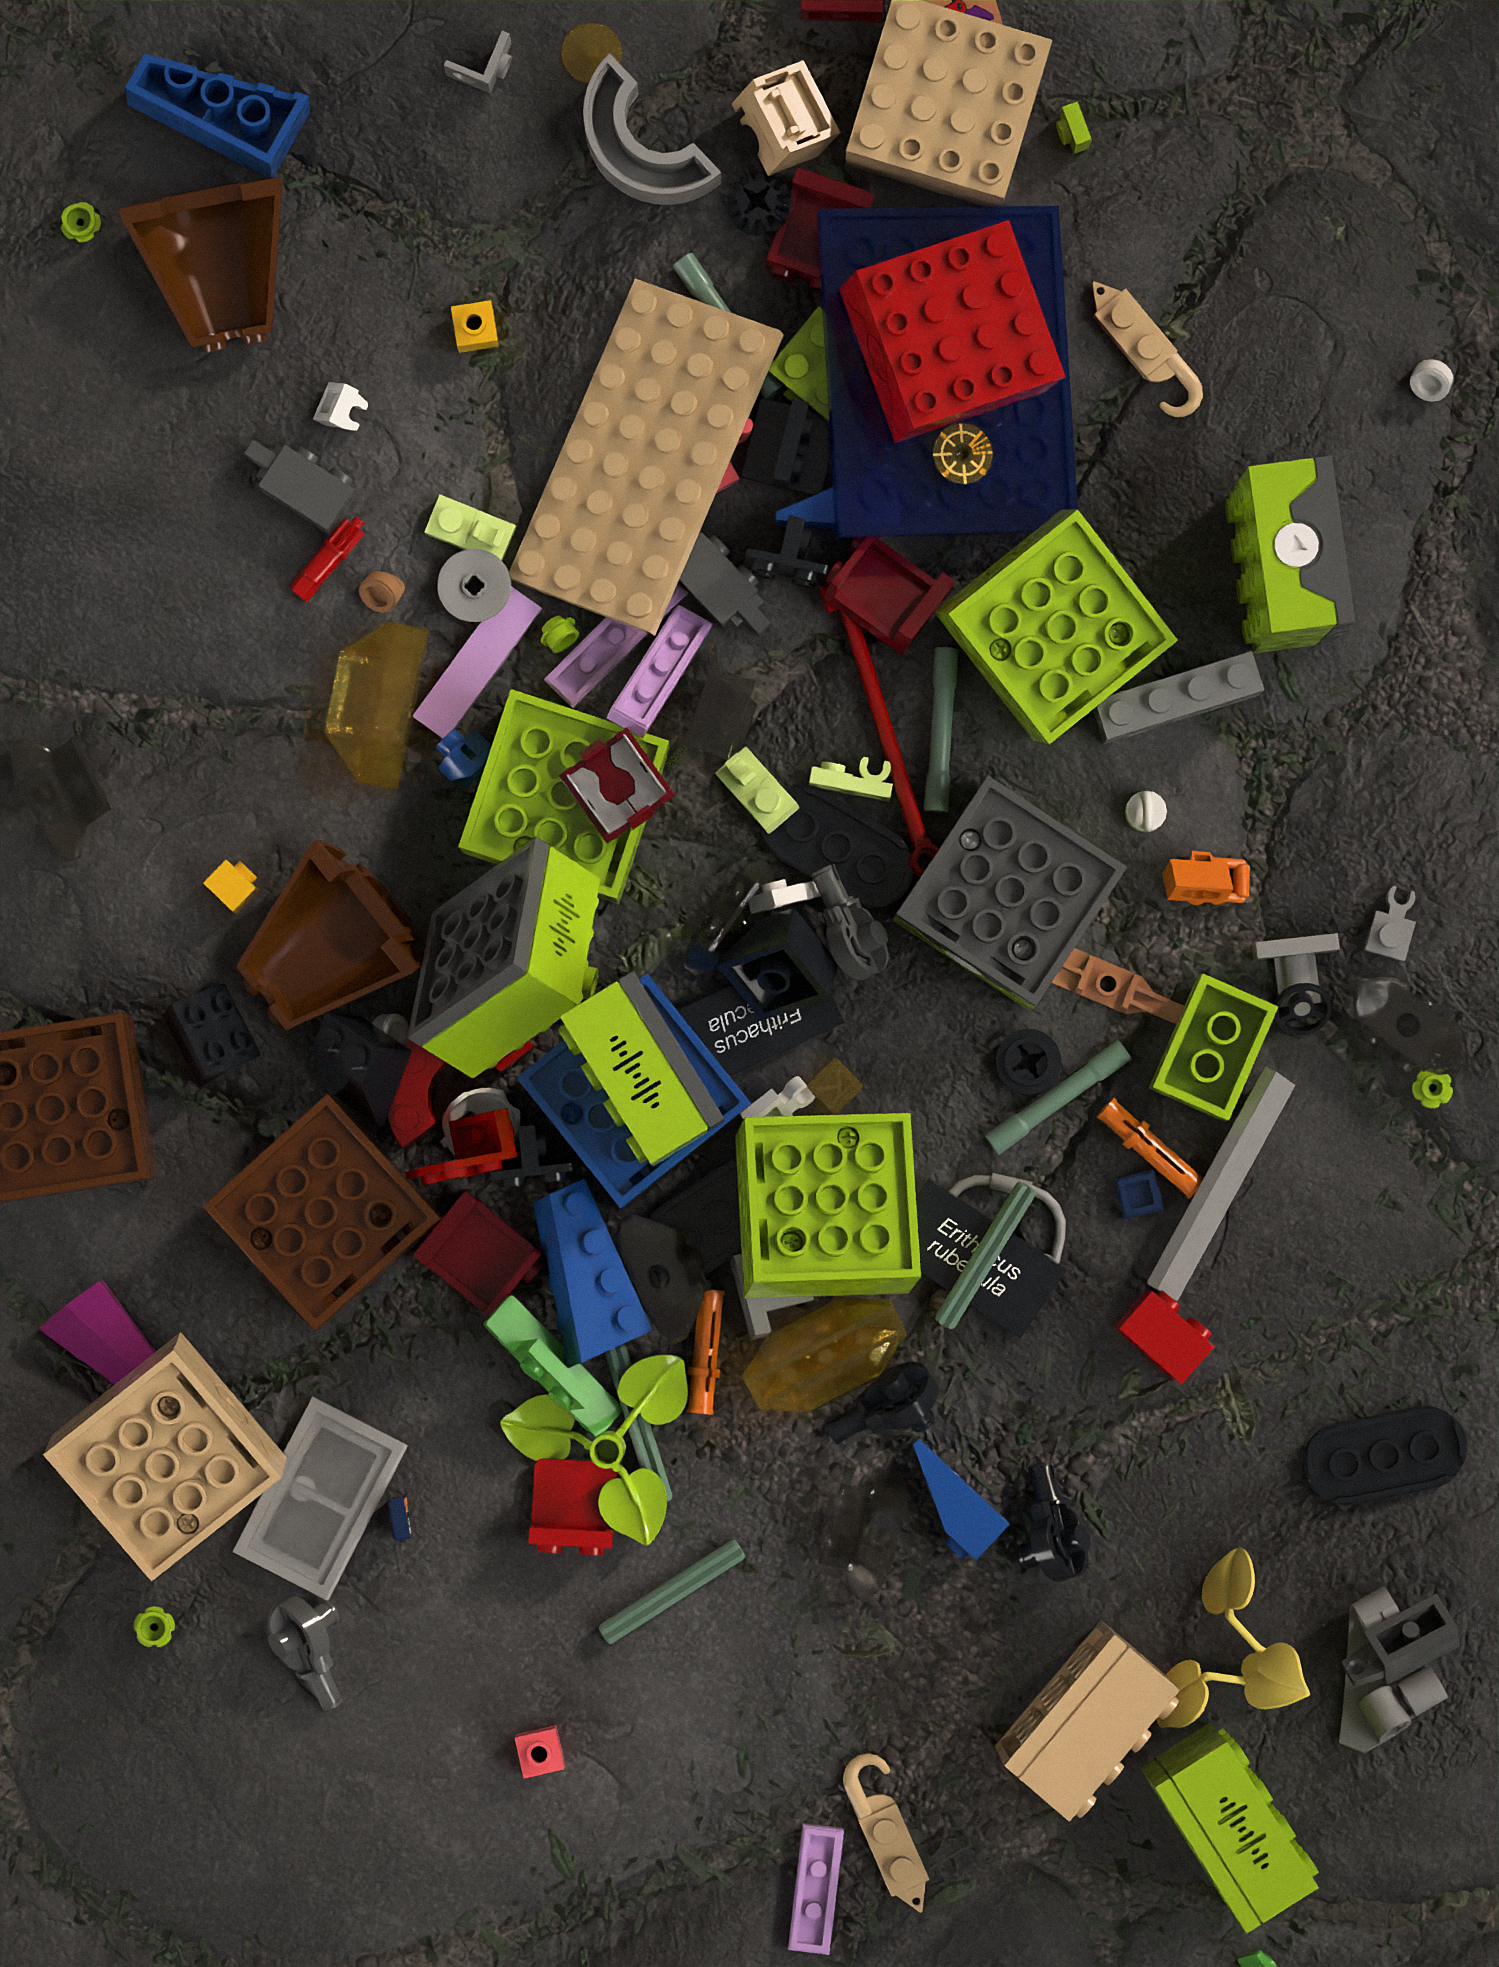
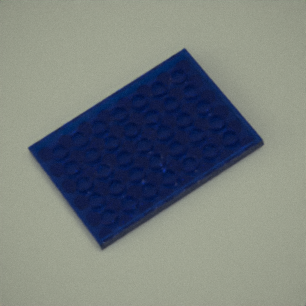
(896, 486)

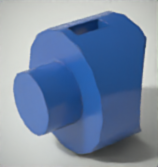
(464, 756)

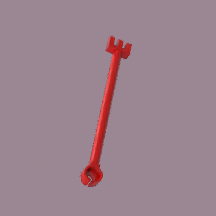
(920, 843)

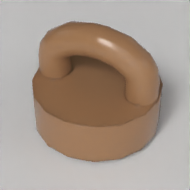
(381, 591)

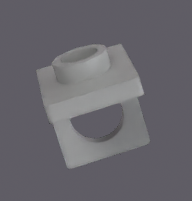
(497, 67)

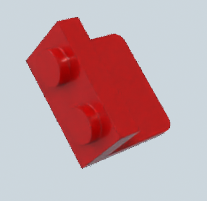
(478, 1145)
(568, 1508)

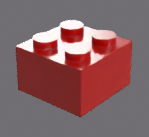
(1164, 1335)

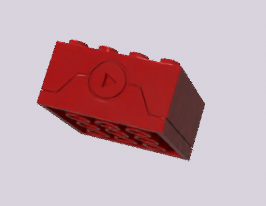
(951, 331)

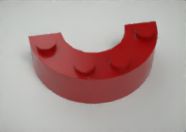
(411, 1107)

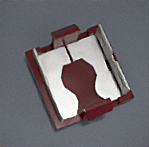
(616, 785)

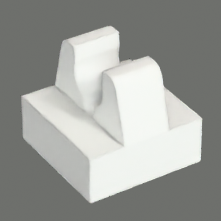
(336, 405)

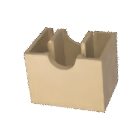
(785, 110)

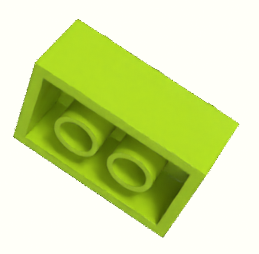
(1213, 1047)

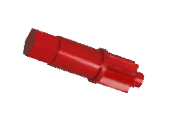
(328, 557)

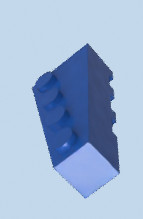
(225, 114)
(587, 1276)

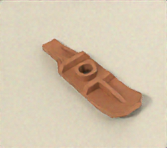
(1131, 994)

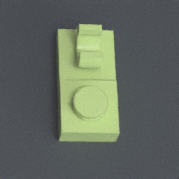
(469, 527)
(833, 778)
(757, 790)

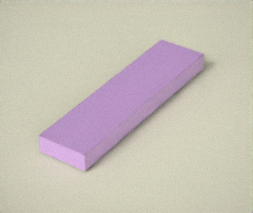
(599, 656)
(476, 665)
(659, 671)

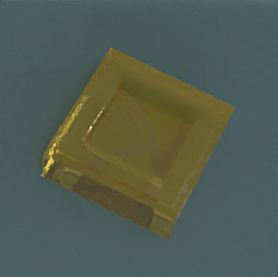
(835, 1086)

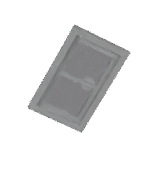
(324, 1500)

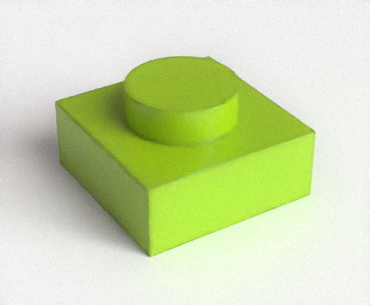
(1073, 128)

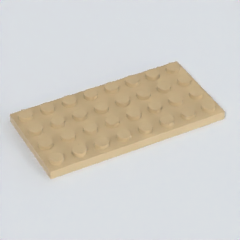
(645, 456)

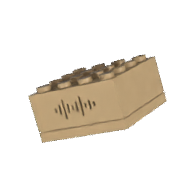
(947, 102)
(165, 1456)
(1087, 1722)

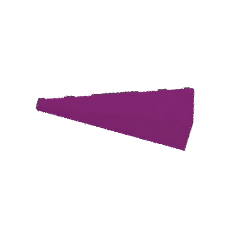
(99, 1333)

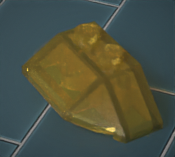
(376, 702)
(824, 1354)

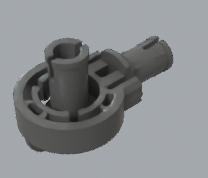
(850, 928)
(303, 1645)

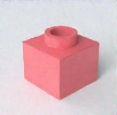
(546, 1738)

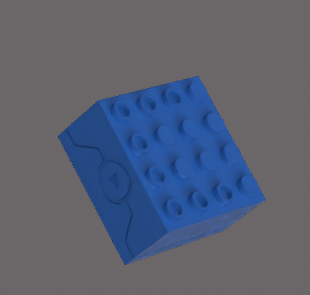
(583, 1120)

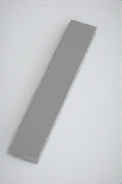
(1221, 1183)

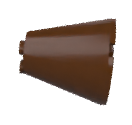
(214, 257)
(328, 940)

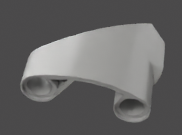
(1377, 1709)

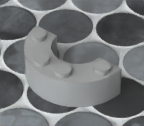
(626, 163)

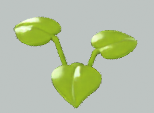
(636, 1501)

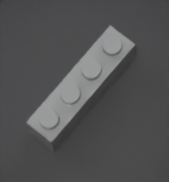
(1178, 697)

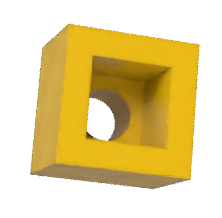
(477, 339)
(233, 885)

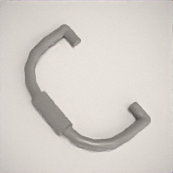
(1006, 1184)

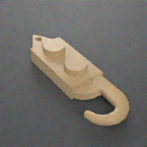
(1144, 345)
(886, 1834)

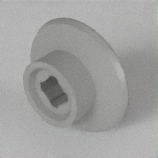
(460, 571)

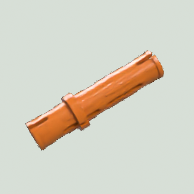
(1150, 1147)
(705, 1354)

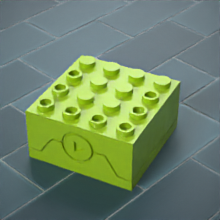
(1056, 626)
(526, 798)
(827, 1205)
(1232, 1826)

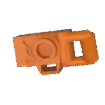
(1206, 879)

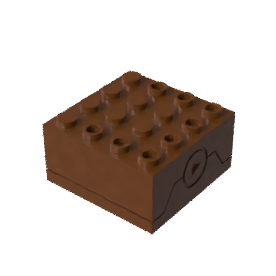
(72, 1109)
(323, 1212)

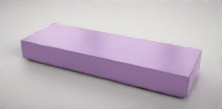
(815, 1889)

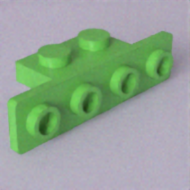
(543, 1361)

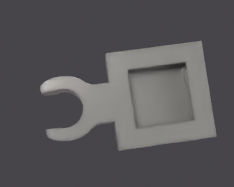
(1389, 931)

